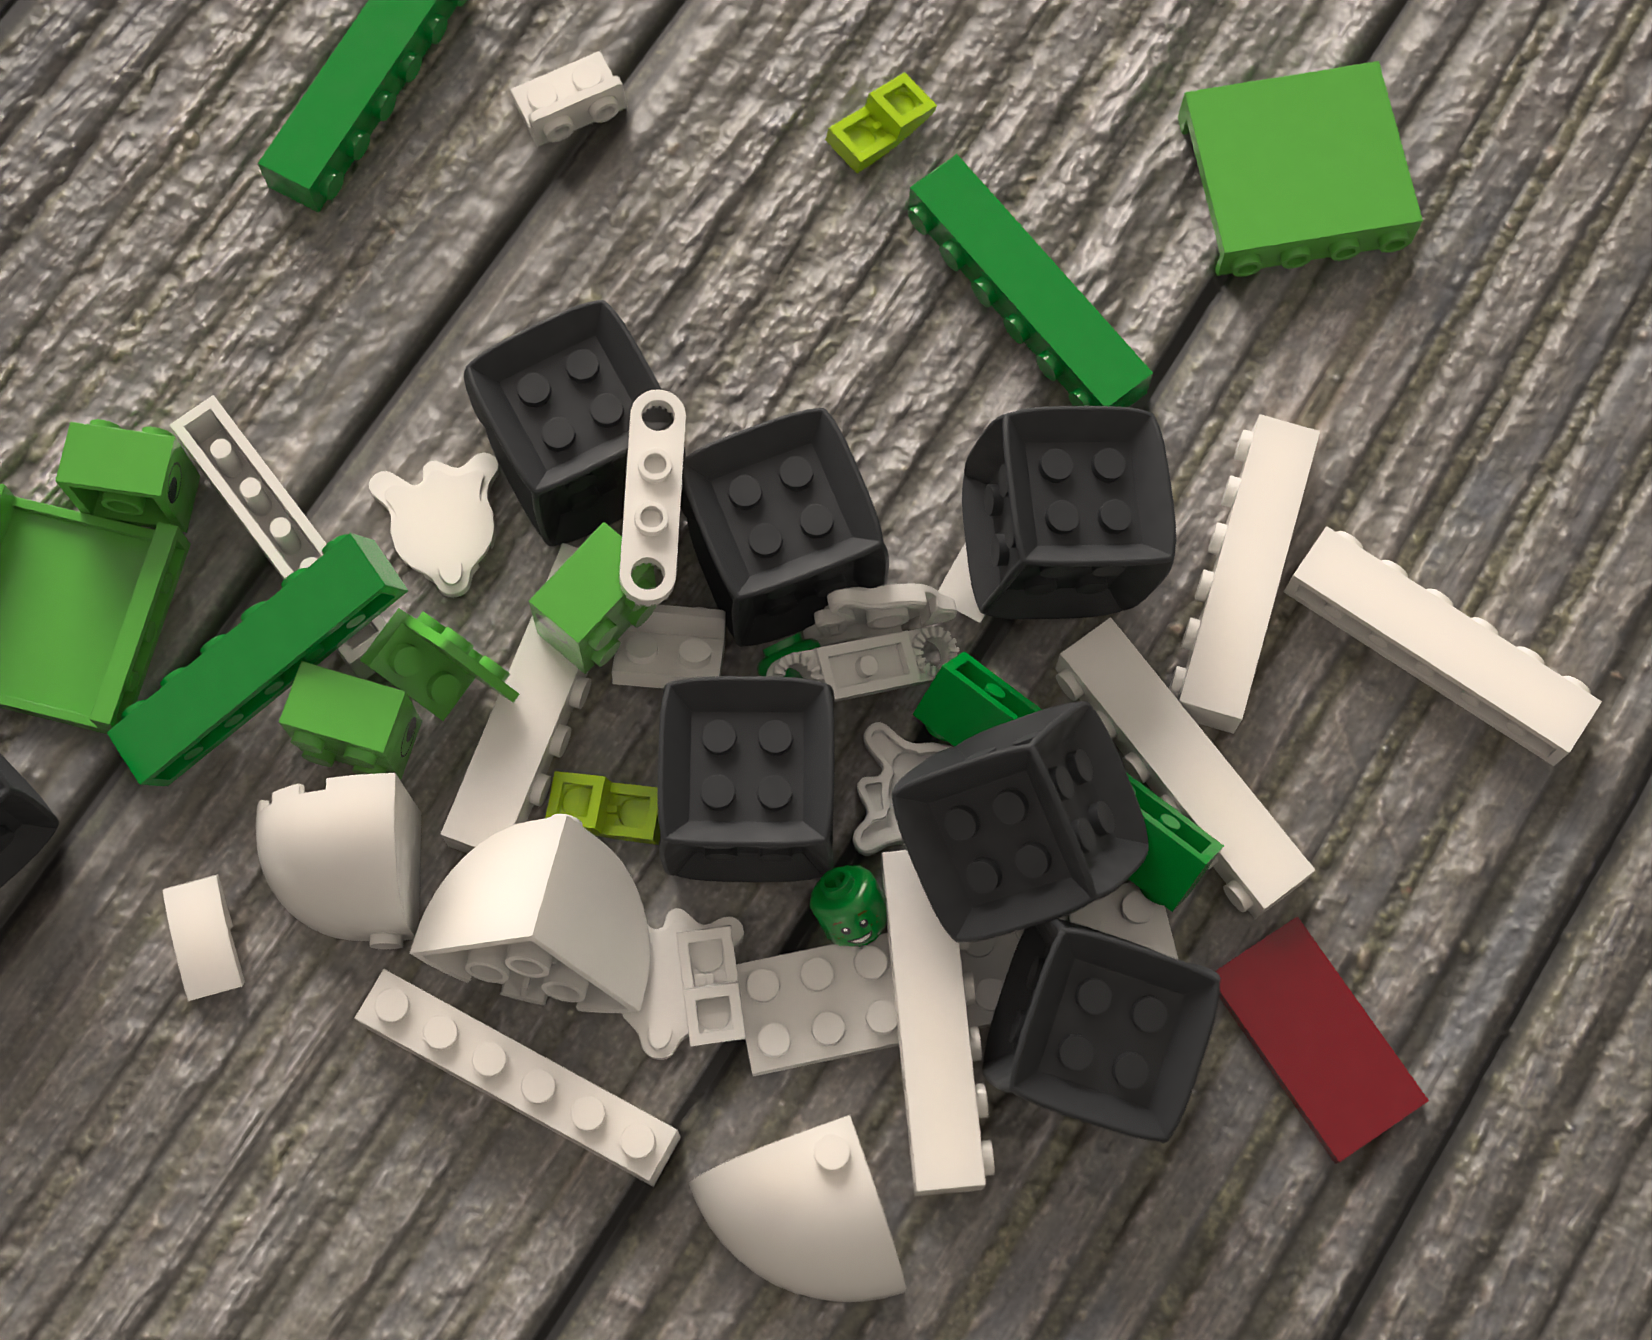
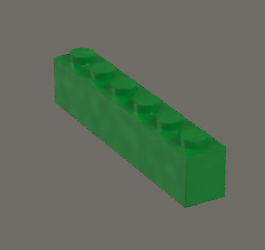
(352, 97)
(1026, 288)
(256, 659)
(972, 699)

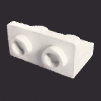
(569, 99)
(671, 647)

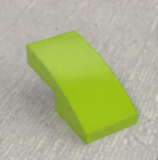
(882, 124)
(607, 807)

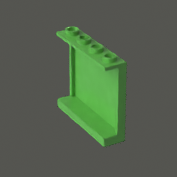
(1301, 168)
(80, 609)

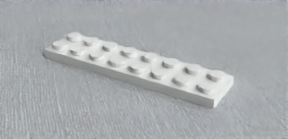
(842, 997)

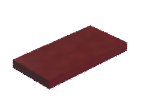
(1317, 1040)

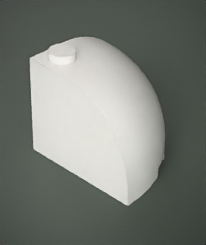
(345, 857)
(543, 917)
(805, 1216)

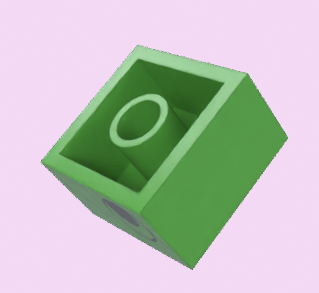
(128, 474)
(583, 603)
(350, 721)

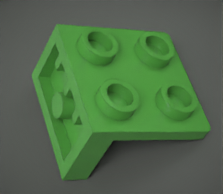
(432, 663)

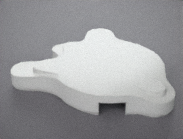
(443, 521)
(878, 611)
(896, 759)
(662, 1013)

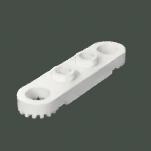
(652, 497)
(871, 663)

